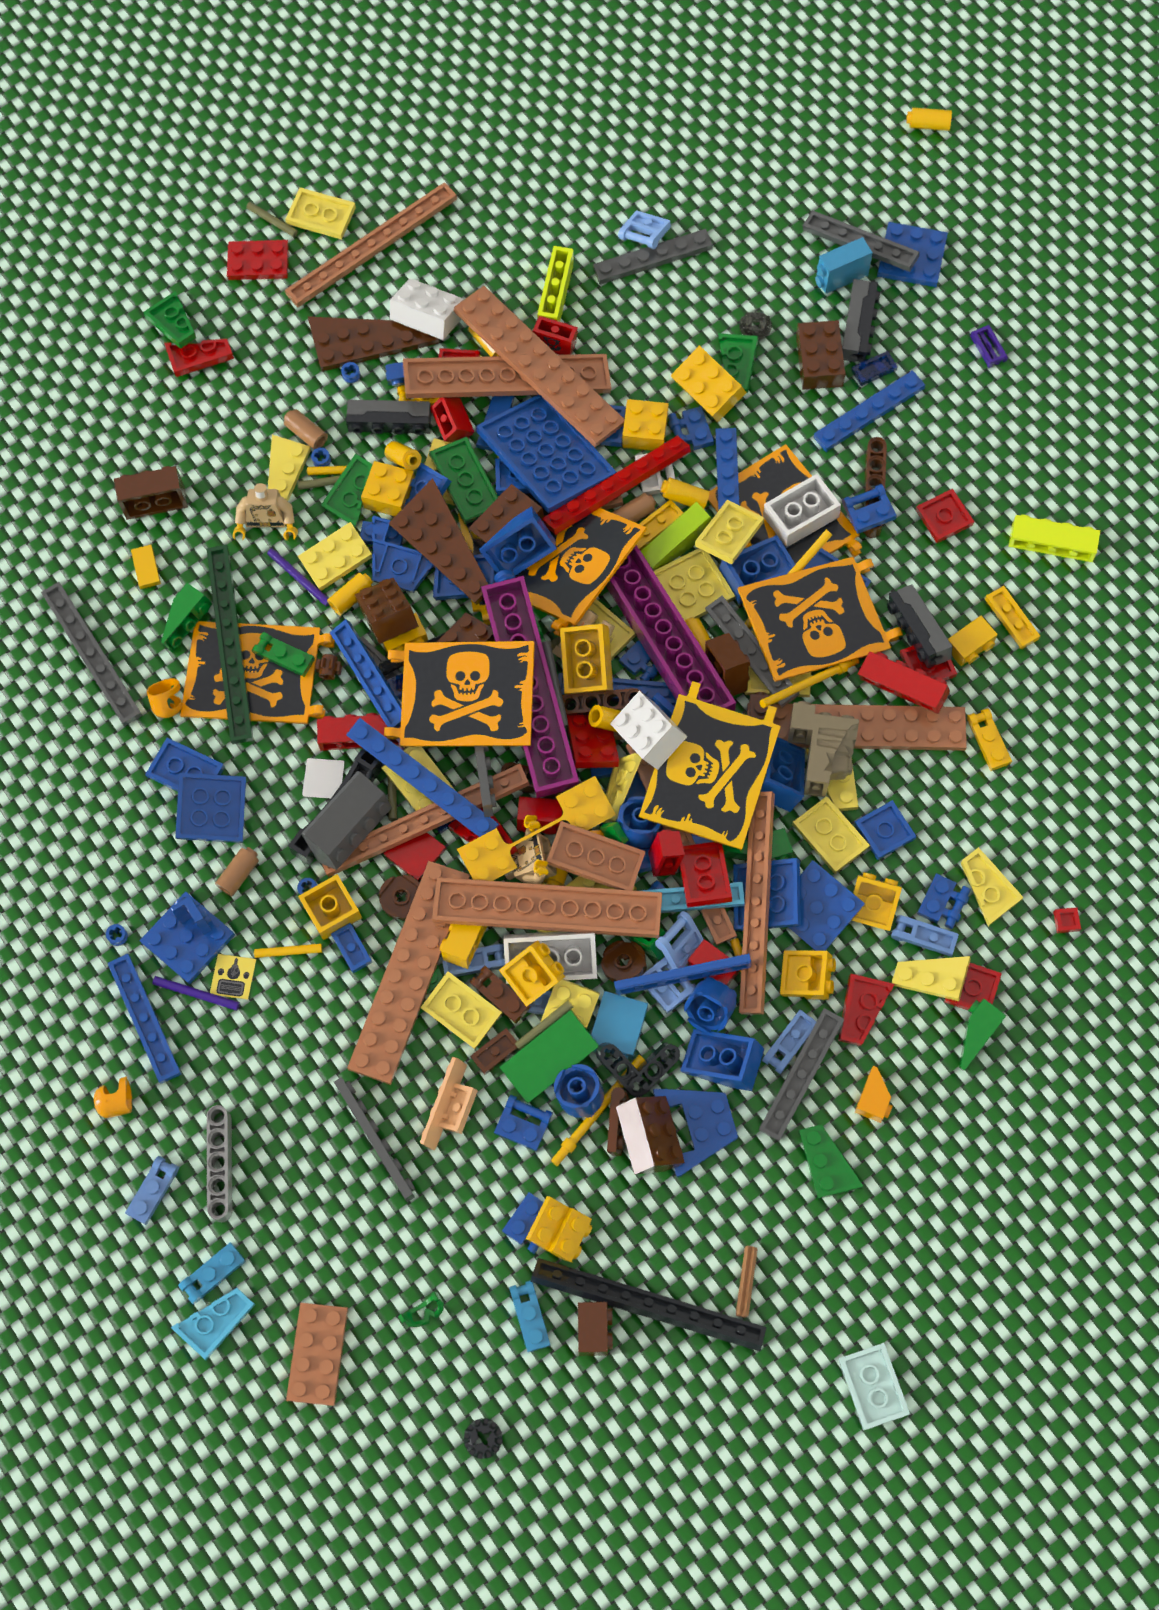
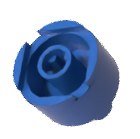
(638, 830)
(710, 1005)
(579, 1091)

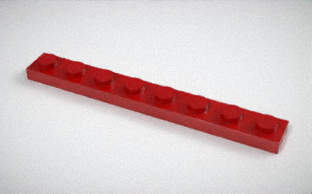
(616, 485)

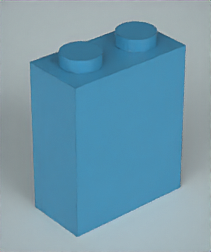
(843, 265)
(620, 1023)

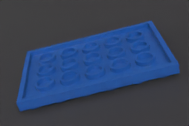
(545, 452)

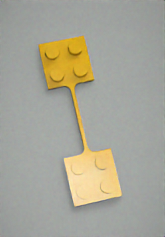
(581, 806)

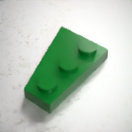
(171, 320)
(826, 1164)

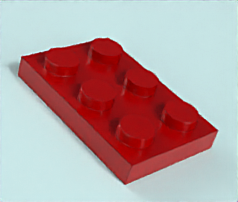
(257, 260)
(591, 745)
(705, 875)

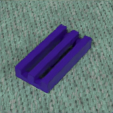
(995, 360)

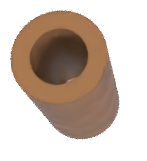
(305, 429)
(637, 508)
(237, 871)

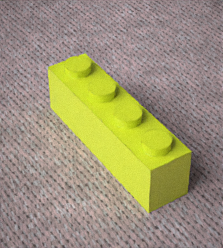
(556, 283)
(1054, 538)

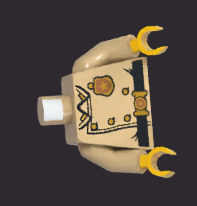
(264, 509)
(532, 856)

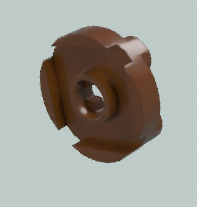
(388, 897)
(623, 950)

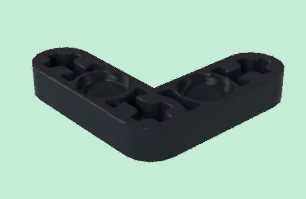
(632, 1073)

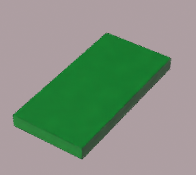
(470, 486)
(549, 1053)

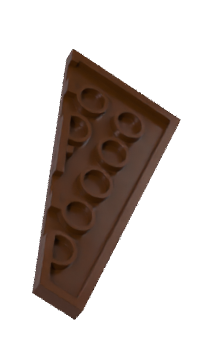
(362, 340)
(435, 534)

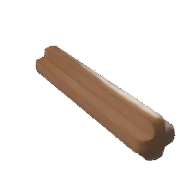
(746, 1281)

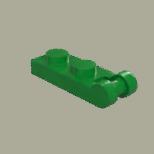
(283, 655)

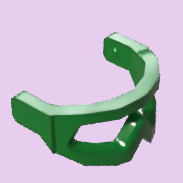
(407, 1317)

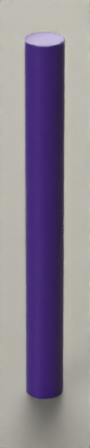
(298, 576)
(196, 993)

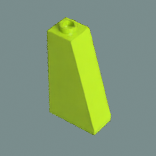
(677, 537)

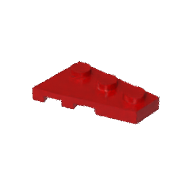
(198, 355)
(861, 1006)

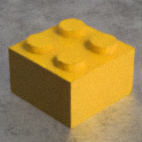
(644, 424)
(387, 488)
(330, 906)

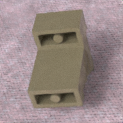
(829, 742)

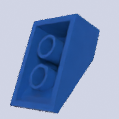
(519, 543)
(757, 563)
(785, 774)
(723, 1059)

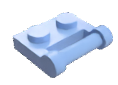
(645, 224)
(686, 943)
(668, 996)

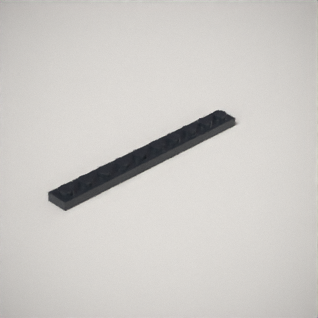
(649, 1304)

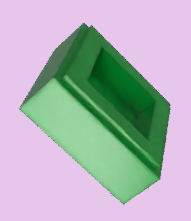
(614, 831)

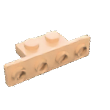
(451, 1105)

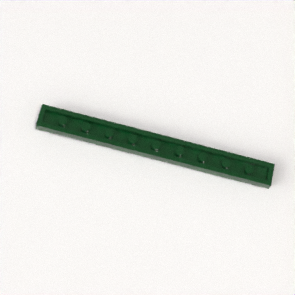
(229, 645)

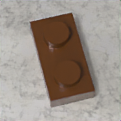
(495, 1051)

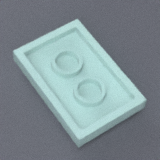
(873, 1386)

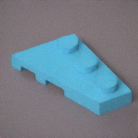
(213, 1324)

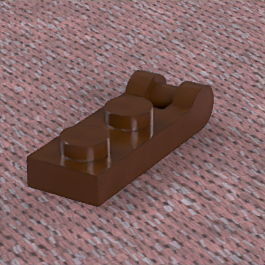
(500, 995)
(616, 1140)

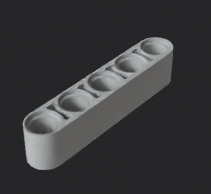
(214, 1153)

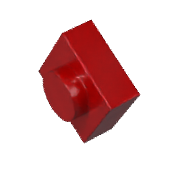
(1067, 920)

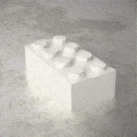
(571, 949)

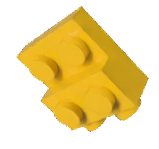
(879, 900)
(532, 972)
(807, 974)
(559, 1229)

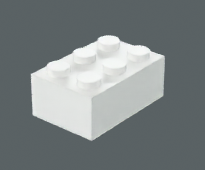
(425, 308)
(801, 510)
(648, 730)

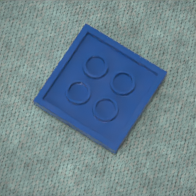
(931, 249)
(210, 807)
(784, 894)
(825, 907)
(184, 945)

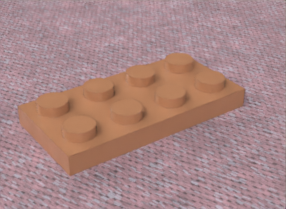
(595, 857)
(317, 1354)

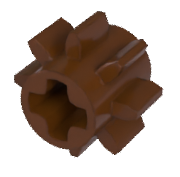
(328, 667)

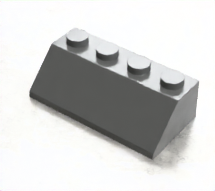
(346, 821)

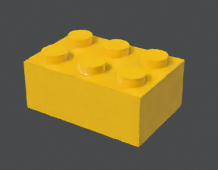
(708, 384)
(586, 659)

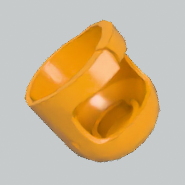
(159, 694)
(114, 1104)

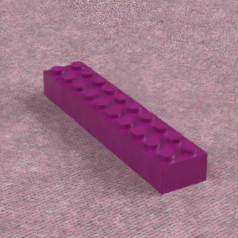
(665, 632)
(549, 753)

